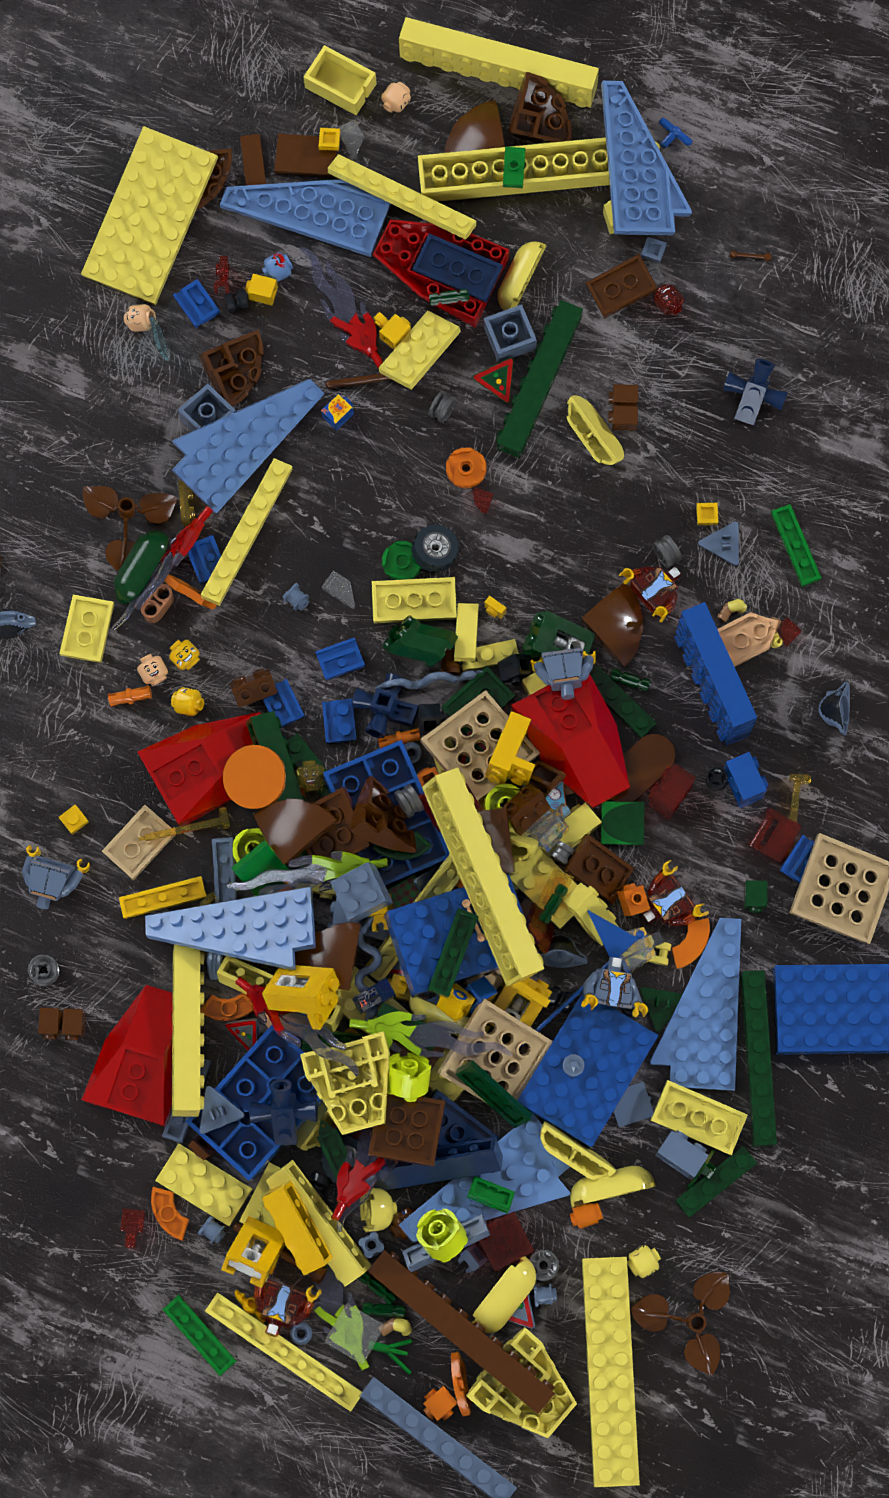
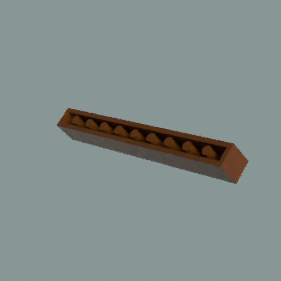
(463, 1333)

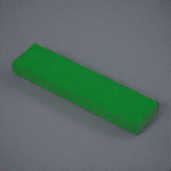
(796, 545)
(199, 1335)

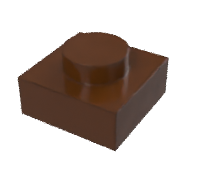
(201, 1148)

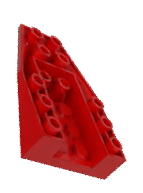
(401, 247)
(578, 740)
(192, 765)
(136, 1061)

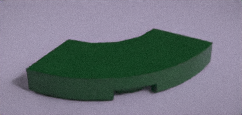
(422, 846)

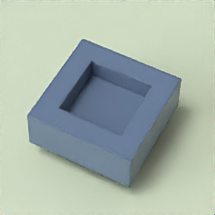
(653, 250)

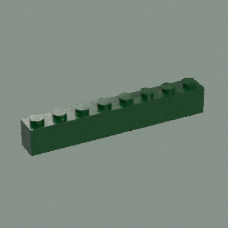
(539, 379)
(266, 732)
(758, 1059)

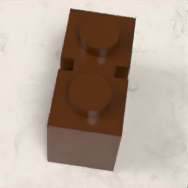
(624, 405)
(51, 1021)

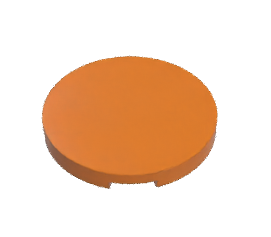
(254, 776)

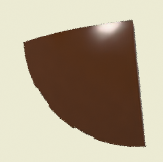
(540, 112)
(477, 130)
(218, 176)
(234, 366)
(617, 623)
(380, 820)
(293, 826)
(334, 949)

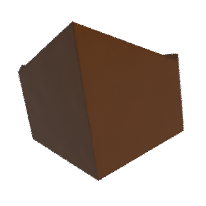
(546, 778)

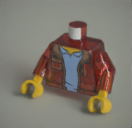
(654, 588)
(670, 901)
(283, 1305)

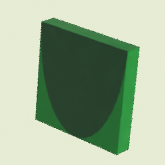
(622, 823)

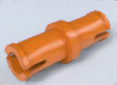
(129, 696)
(406, 736)

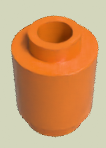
(586, 1215)

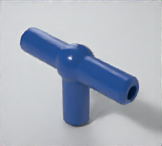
(675, 132)

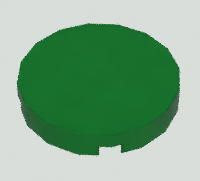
(399, 563)

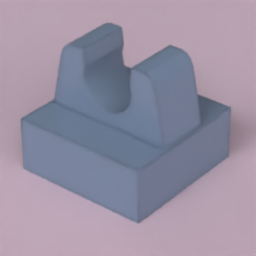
(473, 1257)

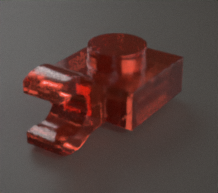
(222, 271)
(132, 1223)

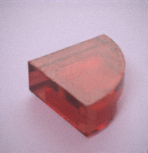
(482, 499)
(789, 631)

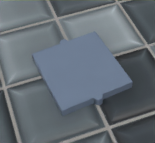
(633, 1105)

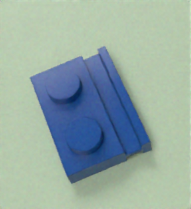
(196, 303)
(204, 558)
(340, 659)
(284, 704)
(339, 721)
(797, 859)

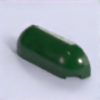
(139, 565)

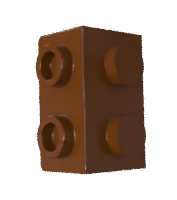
(253, 688)
(526, 808)

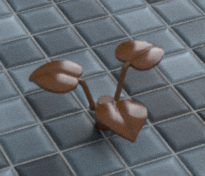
(102, 500)
(703, 1351)

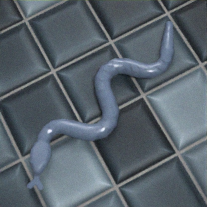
(467, 675)
(370, 968)

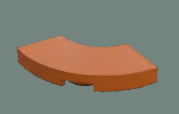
(188, 590)
(693, 944)
(227, 1009)
(166, 1213)
(460, 1383)

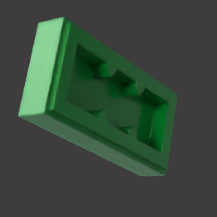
(514, 167)
(490, 1194)

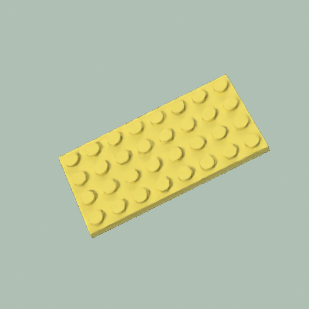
(149, 215)

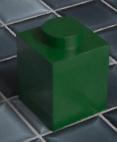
(755, 896)

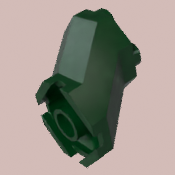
(419, 641)

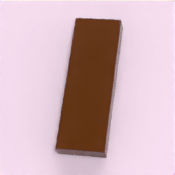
(253, 159)

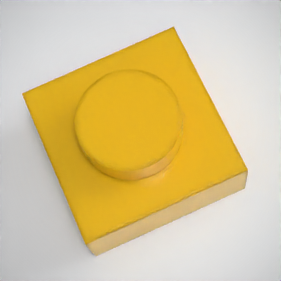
(329, 139)
(707, 513)
(494, 608)
(73, 819)

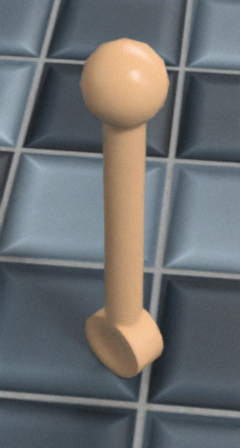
(480, 936)

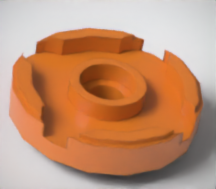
(466, 458)

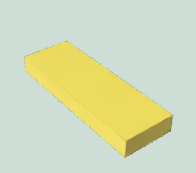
(467, 632)

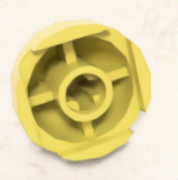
(377, 1210)

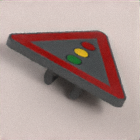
(244, 1031)

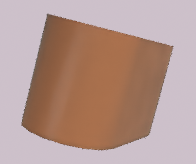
(161, 605)

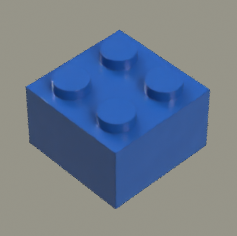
(745, 779)

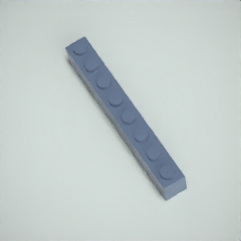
(436, 1440)

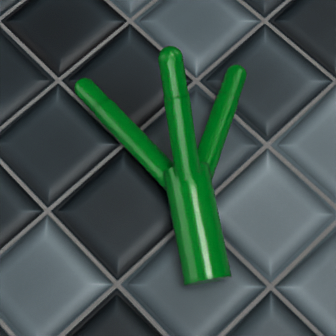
(390, 1349)

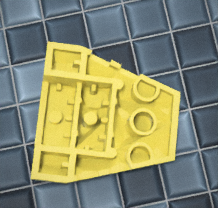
(352, 1099)
(498, 1400)

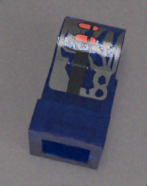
(374, 996)

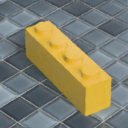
(297, 1227)

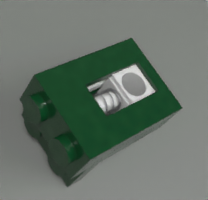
(545, 632)

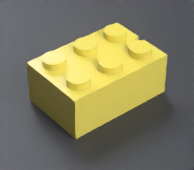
(340, 80)

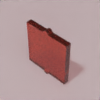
(541, 932)

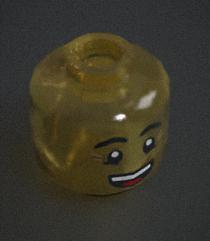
(310, 776)

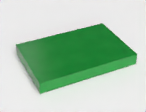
(256, 862)

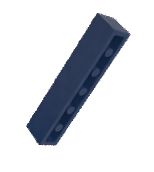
(451, 1162)

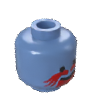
(277, 266)

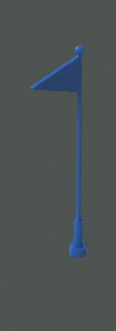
(615, 942)

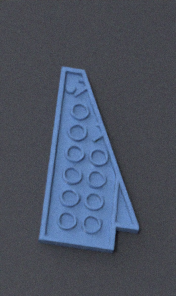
(640, 181)
(318, 209)
(233, 447)
(252, 929)
(703, 1028)
(525, 1170)

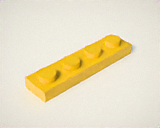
(162, 897)

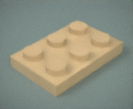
(129, 852)

